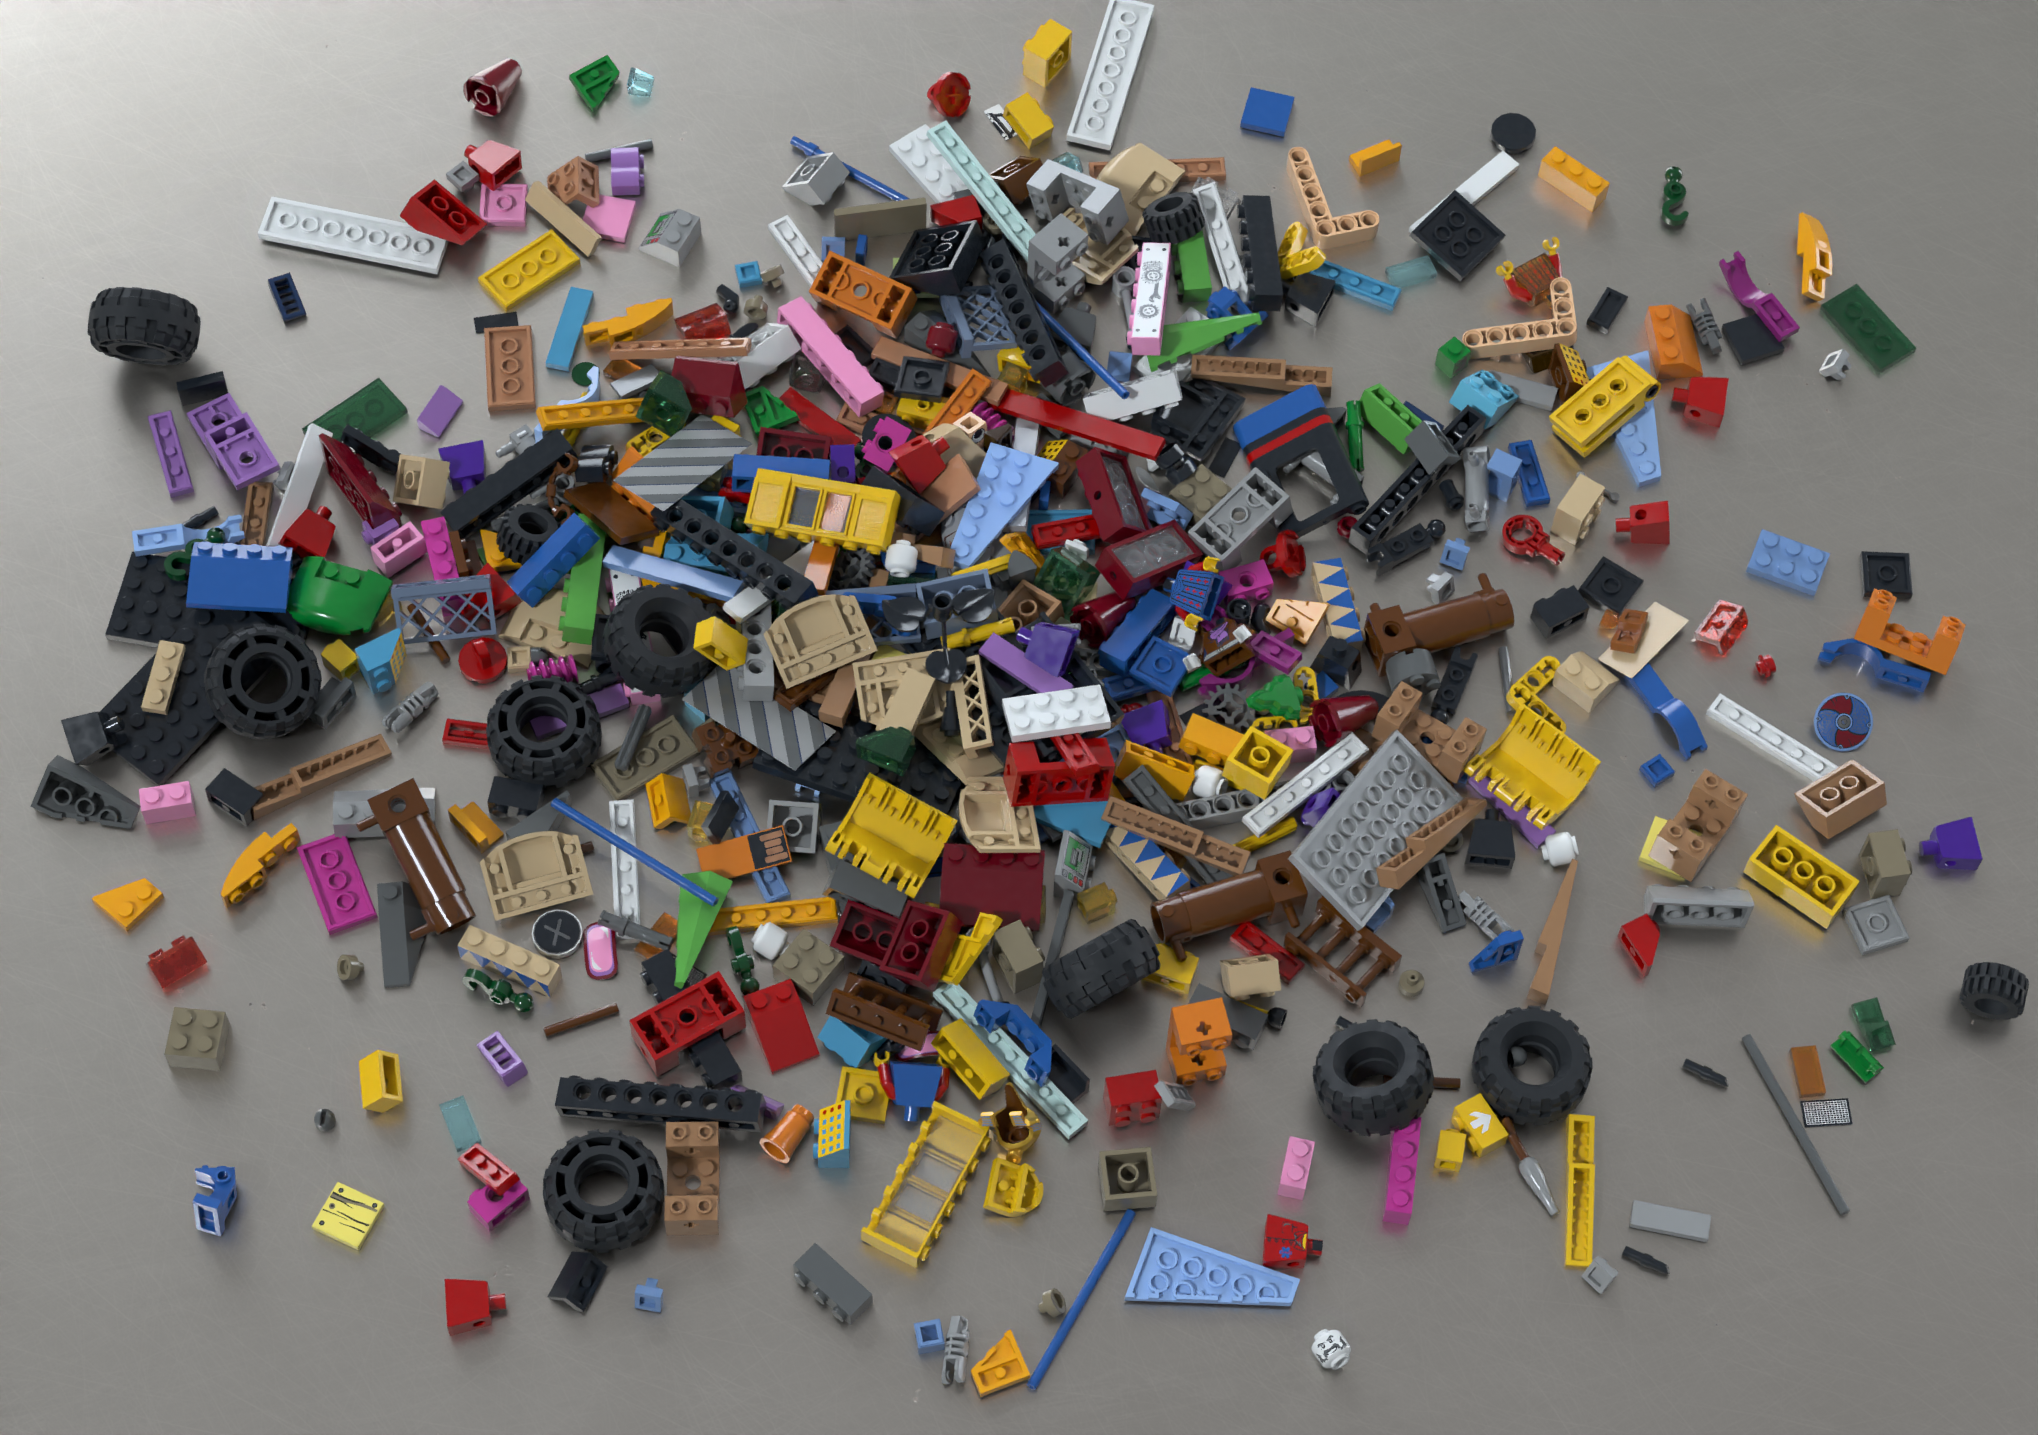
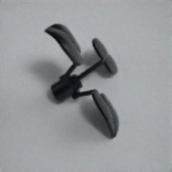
(972, 605)

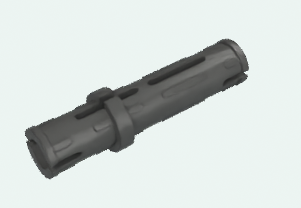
(626, 927)

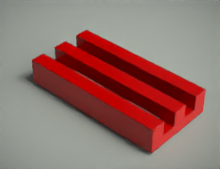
(465, 738)

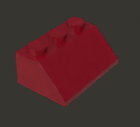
(711, 385)
(793, 444)
(864, 932)
(921, 945)

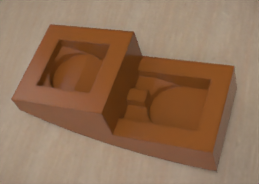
(1629, 631)

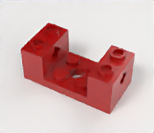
(1037, 783)
(662, 1033)

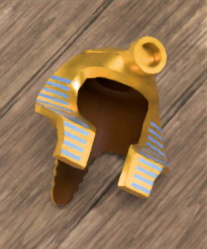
(1014, 1125)

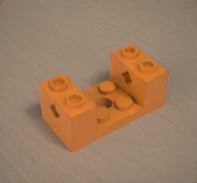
(884, 304)
(1914, 647)
(1198, 1035)

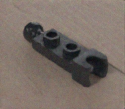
(1404, 545)
(1453, 685)

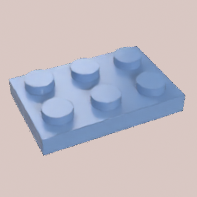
(1788, 562)

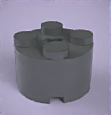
(1069, 388)
(1413, 669)

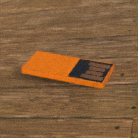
(746, 853)

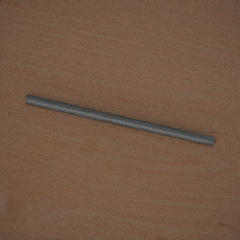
(1796, 1125)

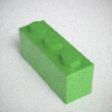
(1192, 269)
(1388, 416)

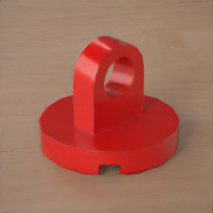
(950, 94)
(1288, 554)
(482, 660)

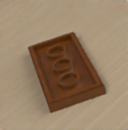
(611, 512)

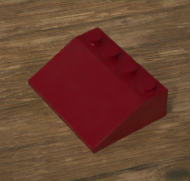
(357, 483)
(992, 884)

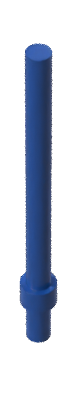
(812, 149)

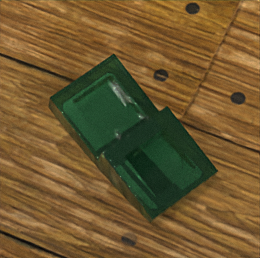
(1872, 1024)

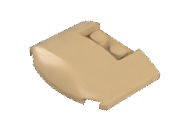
(1142, 179)
(1101, 259)
(540, 626)
(818, 637)
(878, 679)
(951, 753)
(991, 820)
(535, 873)

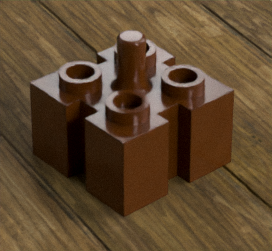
(722, 748)

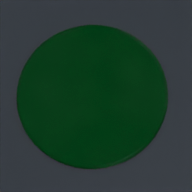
(580, 371)

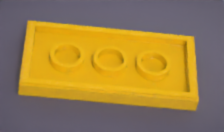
(528, 270)

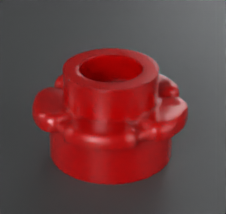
(1765, 665)

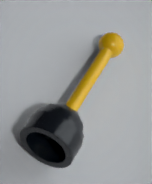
(1276, 1015)

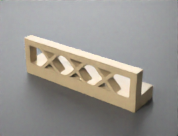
(965, 706)

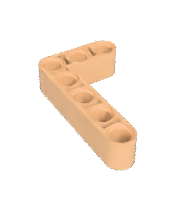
(1337, 230)
(1529, 330)

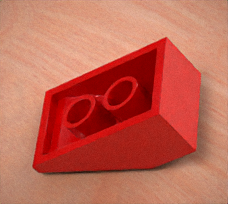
(441, 215)
(780, 1026)

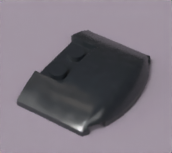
(1198, 418)

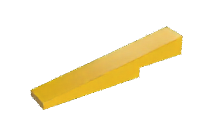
(1579, 1190)

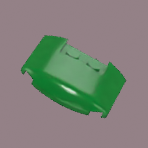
(336, 596)

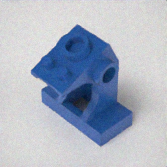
(1218, 306)
(213, 1209)

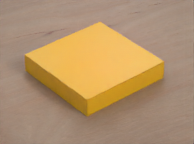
(865, 1094)

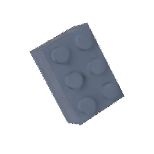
(952, 586)

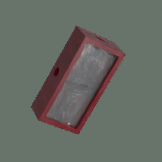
(1112, 495)
(1147, 559)

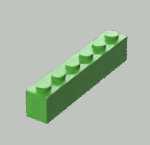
(582, 592)

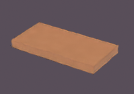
(509, 368)
(948, 490)

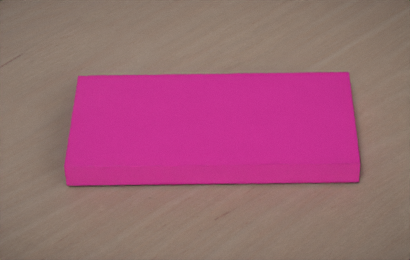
(337, 883)

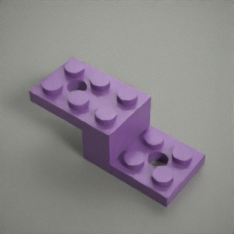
(233, 441)

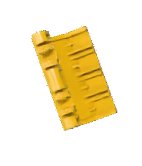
(1535, 767)
(892, 834)

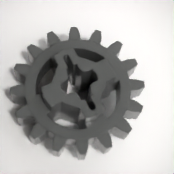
(853, 568)
(1228, 697)

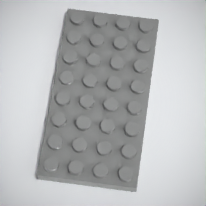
(1369, 826)

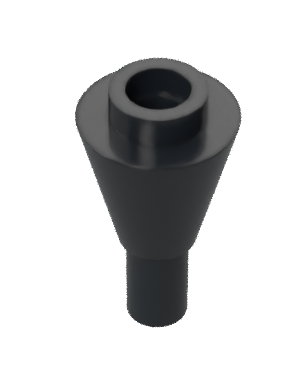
(950, 721)

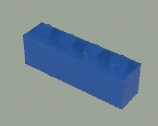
(746, 467)
(553, 560)
(1129, 639)

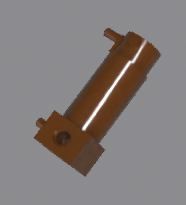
(1438, 625)
(421, 858)
(1268, 891)

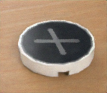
(557, 934)

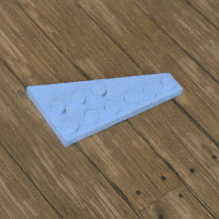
(1638, 436)
(1006, 485)
(1193, 1273)

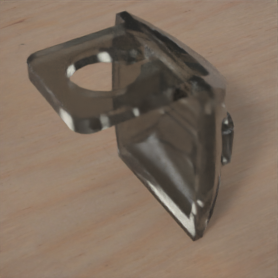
(805, 375)

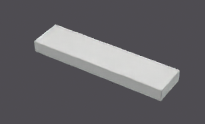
(796, 248)

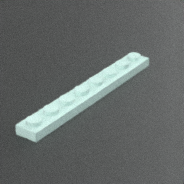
(982, 186)
(1046, 1098)

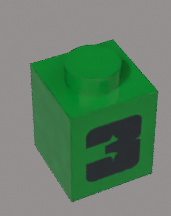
(1452, 357)

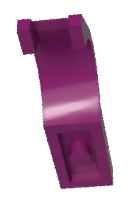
(1764, 304)
(1264, 646)
(1210, 681)

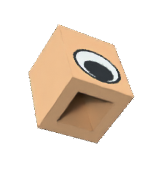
(973, 427)

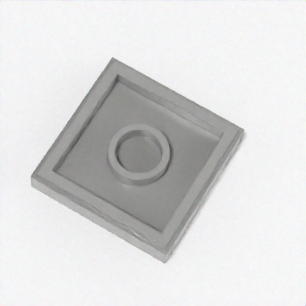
(1875, 925)

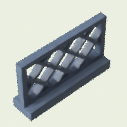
(953, 310)
(441, 588)
(898, 591)

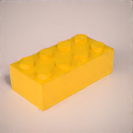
(1801, 876)

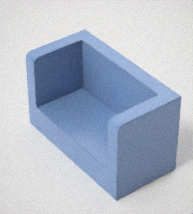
(1503, 474)

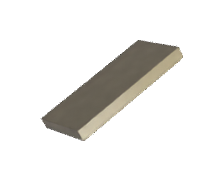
(880, 219)
(658, 752)

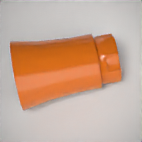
(787, 1134)

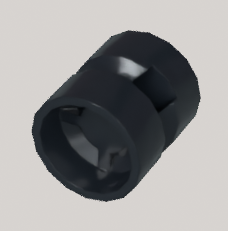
(1170, 456)

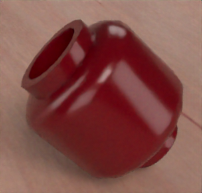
(941, 339)

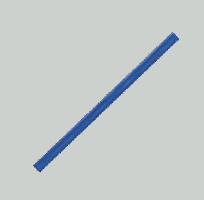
(1084, 354)
(634, 852)
(1081, 1299)

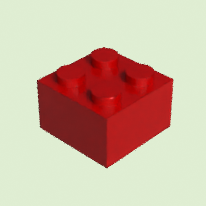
(1132, 1098)

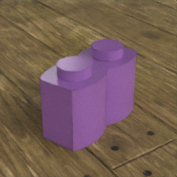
(626, 171)

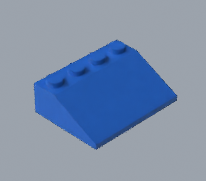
(240, 577)

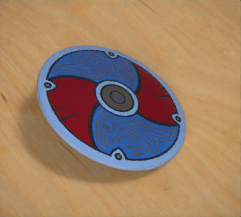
(1843, 721)

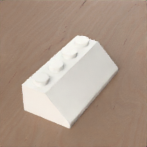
(769, 348)
(1144, 396)

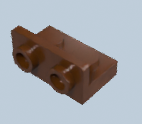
(465, 555)

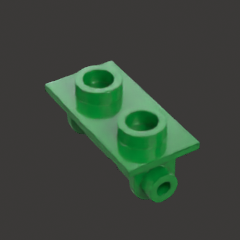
(1856, 1056)

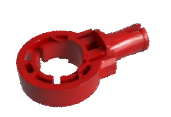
(1535, 545)

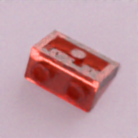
(704, 323)
(1722, 625)
(176, 961)

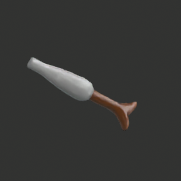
(1531, 1169)

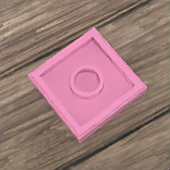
(504, 206)
(611, 217)

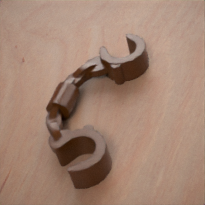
(551, 487)

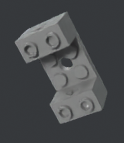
(1101, 204)
(1050, 265)
(1222, 536)

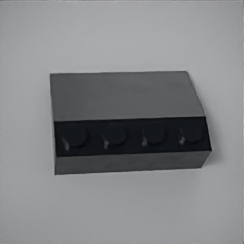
(940, 258)

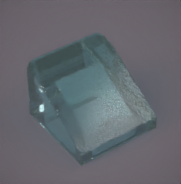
(639, 83)
(1070, 161)

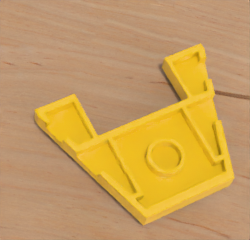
(968, 948)

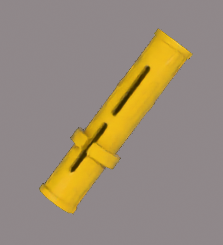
(969, 636)

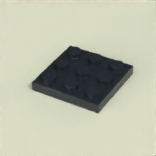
(1457, 235)

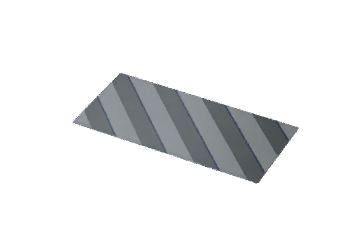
(682, 462)
(766, 724)

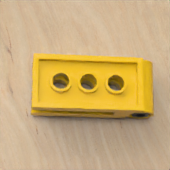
(1604, 405)

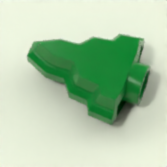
(1278, 697)

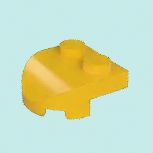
(1012, 1189)

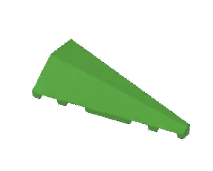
(1198, 335)
(696, 920)

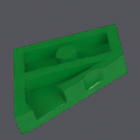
(595, 81)
(767, 410)

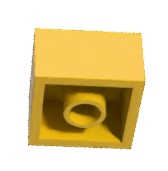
(1047, 52)
(1257, 762)

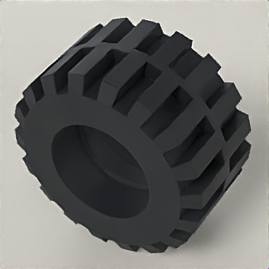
(1173, 218)
(525, 531)
(1994, 990)

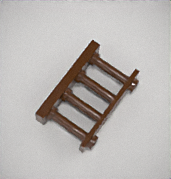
(1365, 942)
(884, 1011)

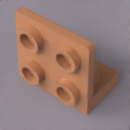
(576, 180)

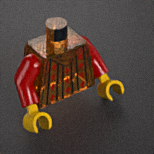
(1533, 279)

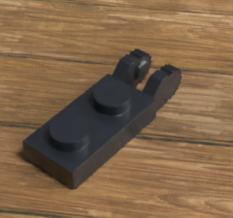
(370, 449)

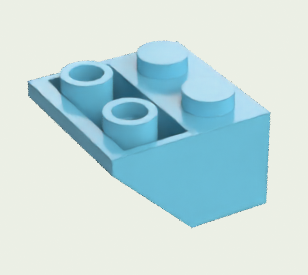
(1484, 395)

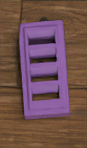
(510, 1071)

